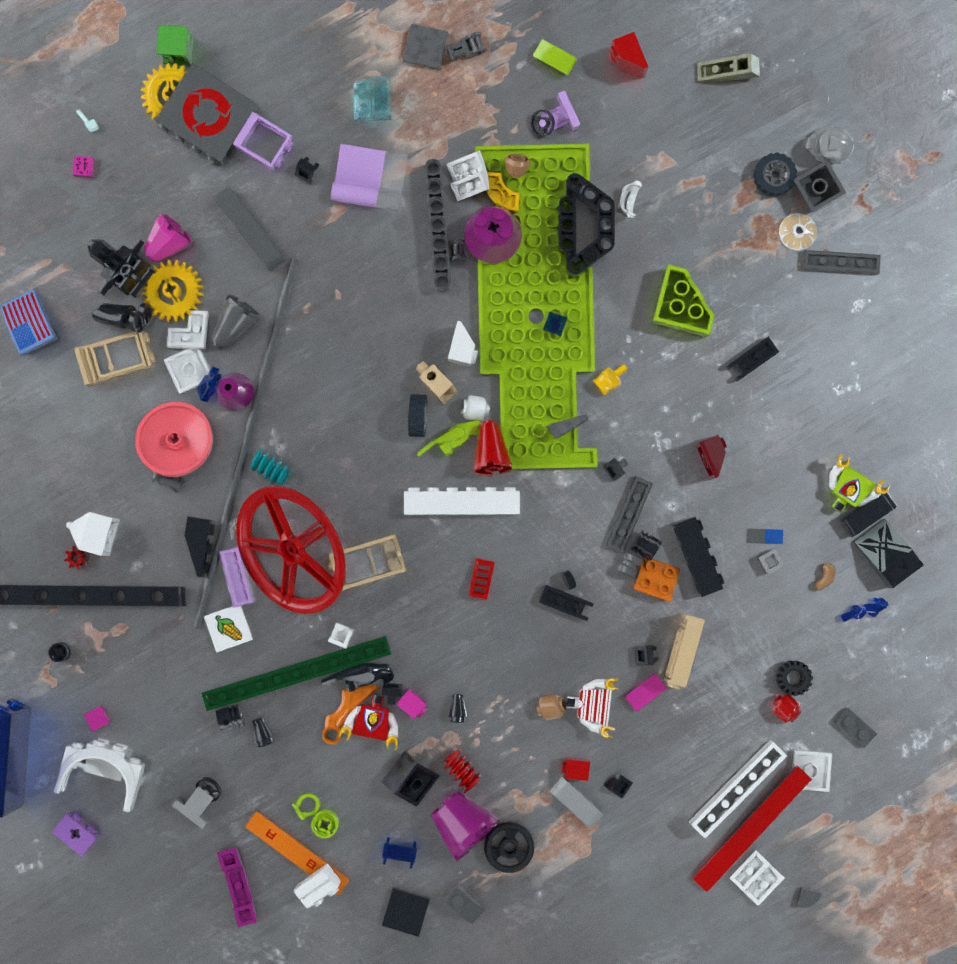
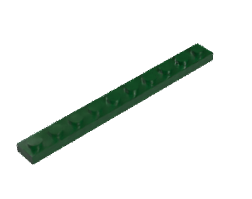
(296, 673)

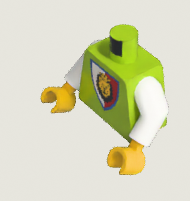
(852, 487)

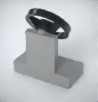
(198, 802)

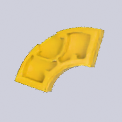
(501, 194)

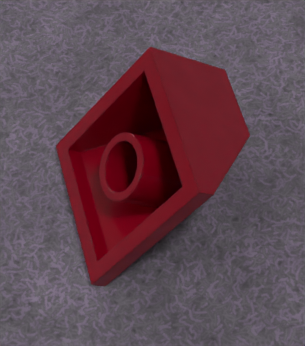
(712, 455)

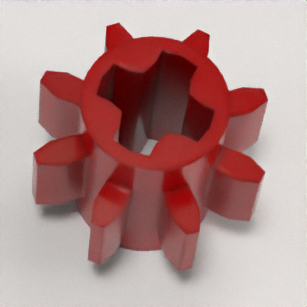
(78, 562)

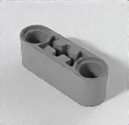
(576, 802)

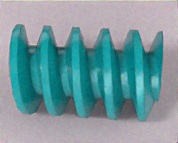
(270, 468)

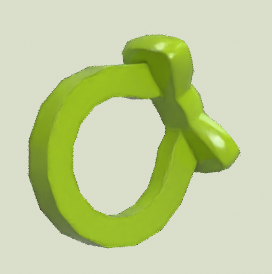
(302, 815)

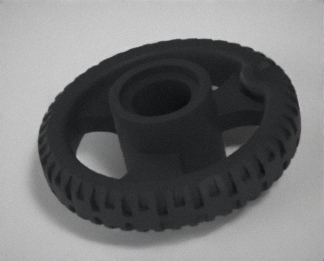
(493, 854)

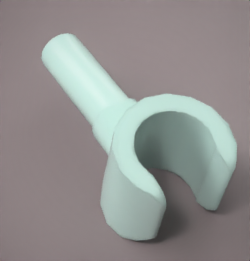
(91, 125)

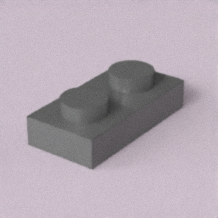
(855, 727)

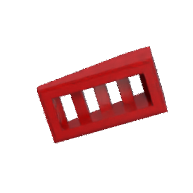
(479, 594)

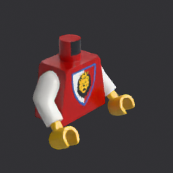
(372, 722)

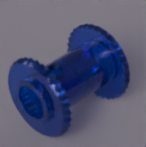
(399, 852)

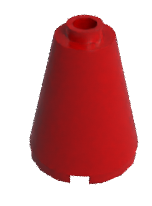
(491, 450)

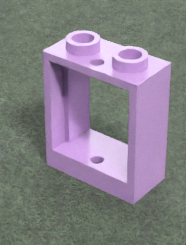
(248, 130)

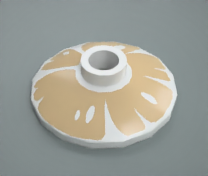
(791, 238)

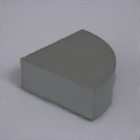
(807, 898)

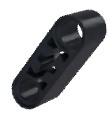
(868, 514)

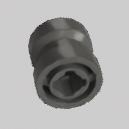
(630, 564)

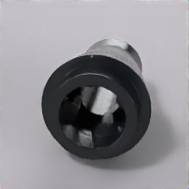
(457, 709)
(261, 733)

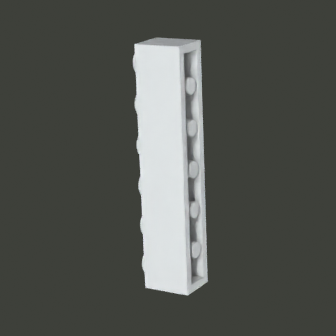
(462, 502)
(737, 788)

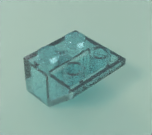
(373, 99)

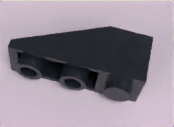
(198, 542)

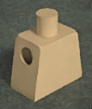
(440, 386)

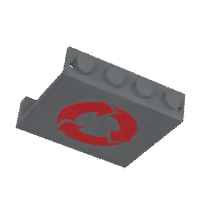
(205, 114)

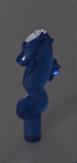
(871, 608)

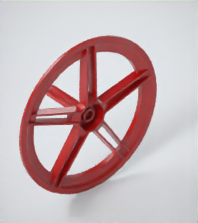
(291, 549)

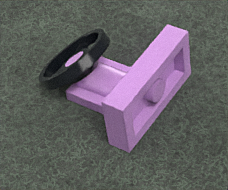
(556, 118)

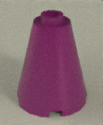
(238, 396)

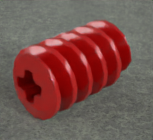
(461, 770)

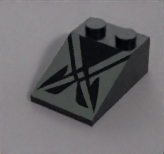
(888, 554)

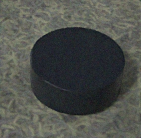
(569, 580)

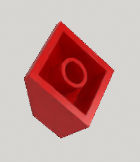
(628, 55)

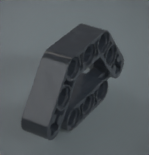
(570, 216)

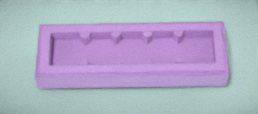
(235, 577)

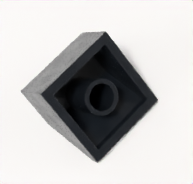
(410, 779)

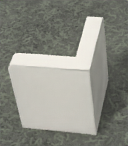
(341, 635)

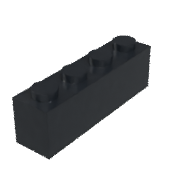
(697, 556)

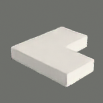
(193, 336)

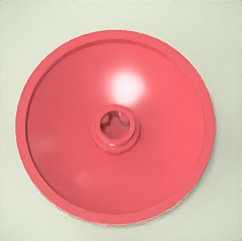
(174, 439)

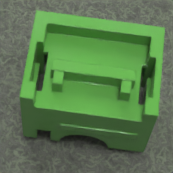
(175, 45)

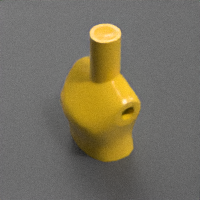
(609, 379)

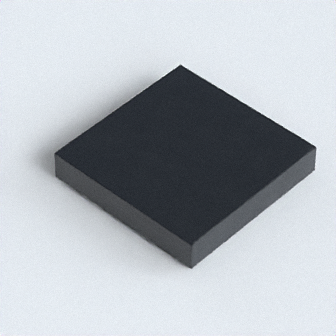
(405, 911)

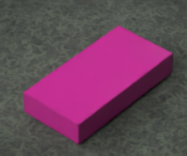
(645, 692)

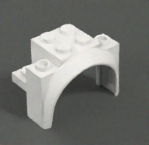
(105, 761)

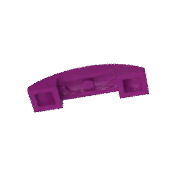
(238, 886)

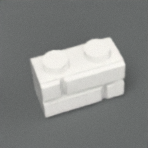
(317, 886)

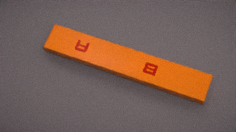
(290, 847)

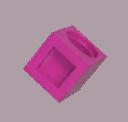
(412, 704)

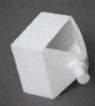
(94, 533)

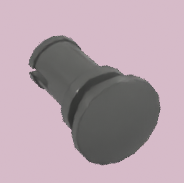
(169, 482)

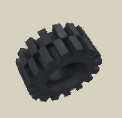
(805, 682)

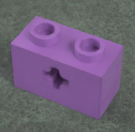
(66, 832)

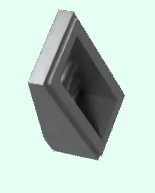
(562, 427)

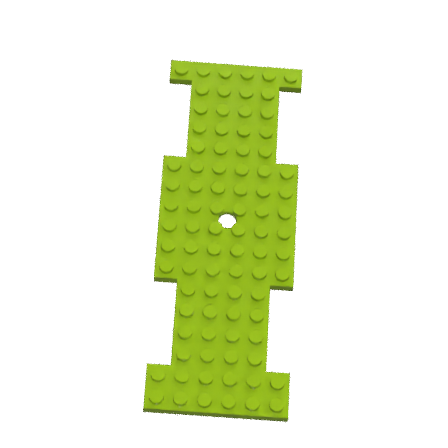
(532, 364)

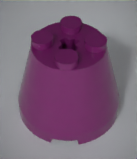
(491, 246)
(462, 823)

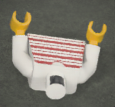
(594, 705)

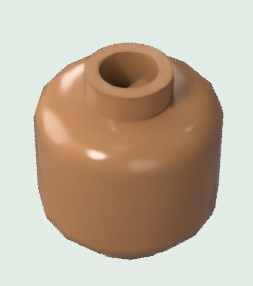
(551, 707)

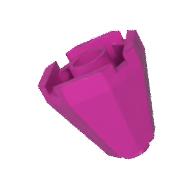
(165, 239)

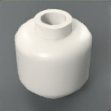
(474, 408)

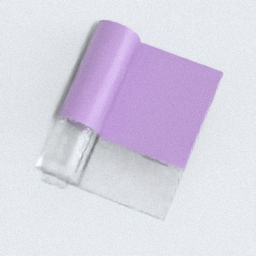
(370, 178)

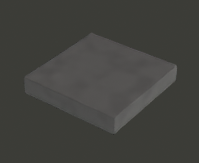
(425, 46)

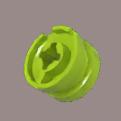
(326, 815)

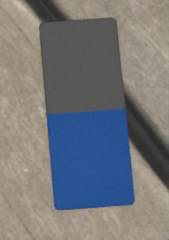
(768, 536)

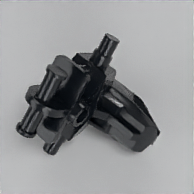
(121, 267)

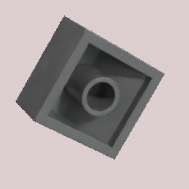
(820, 186)

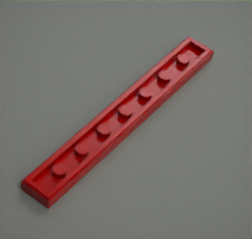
(752, 828)

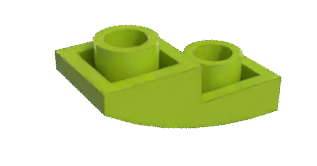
(555, 57)

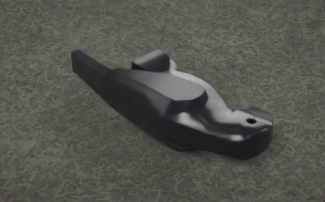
(361, 675)

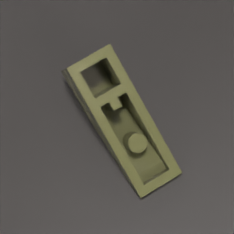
(729, 68)

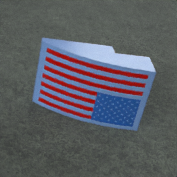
(28, 322)

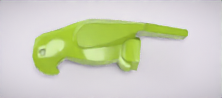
(454, 437)

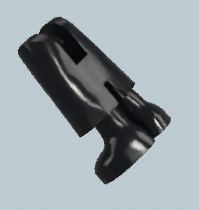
(124, 316)

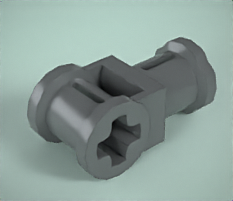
(467, 47)

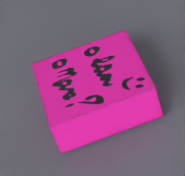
(83, 166)

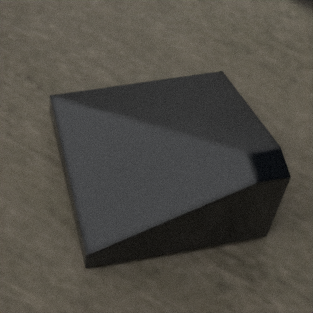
(618, 785)

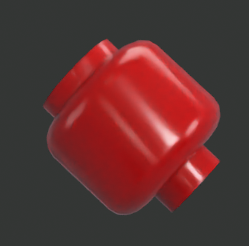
(786, 708)

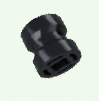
(56, 652)

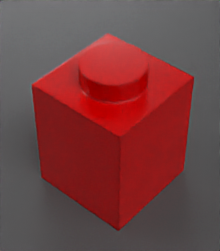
(576, 769)

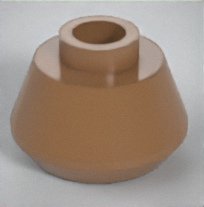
(517, 164)

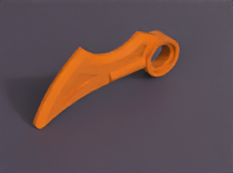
(349, 702)

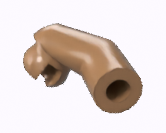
(829, 575)

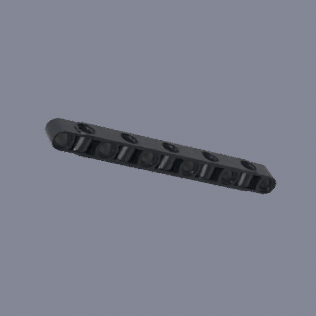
(94, 595)

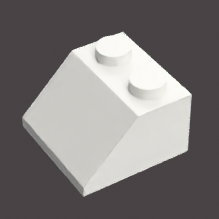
(462, 348)

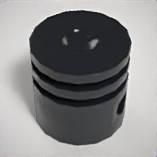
(646, 545)
(230, 718)

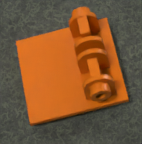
(657, 579)

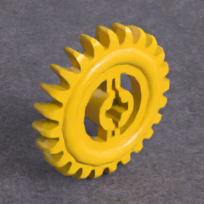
(166, 75)
(181, 307)

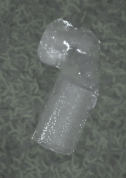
(232, 529)

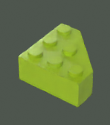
(682, 304)

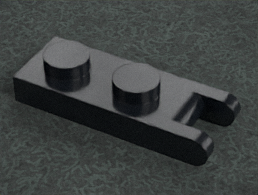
(754, 358)
(564, 602)

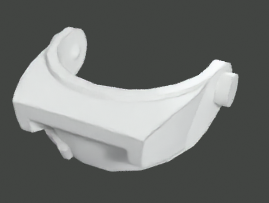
(632, 189)

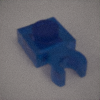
(207, 385)

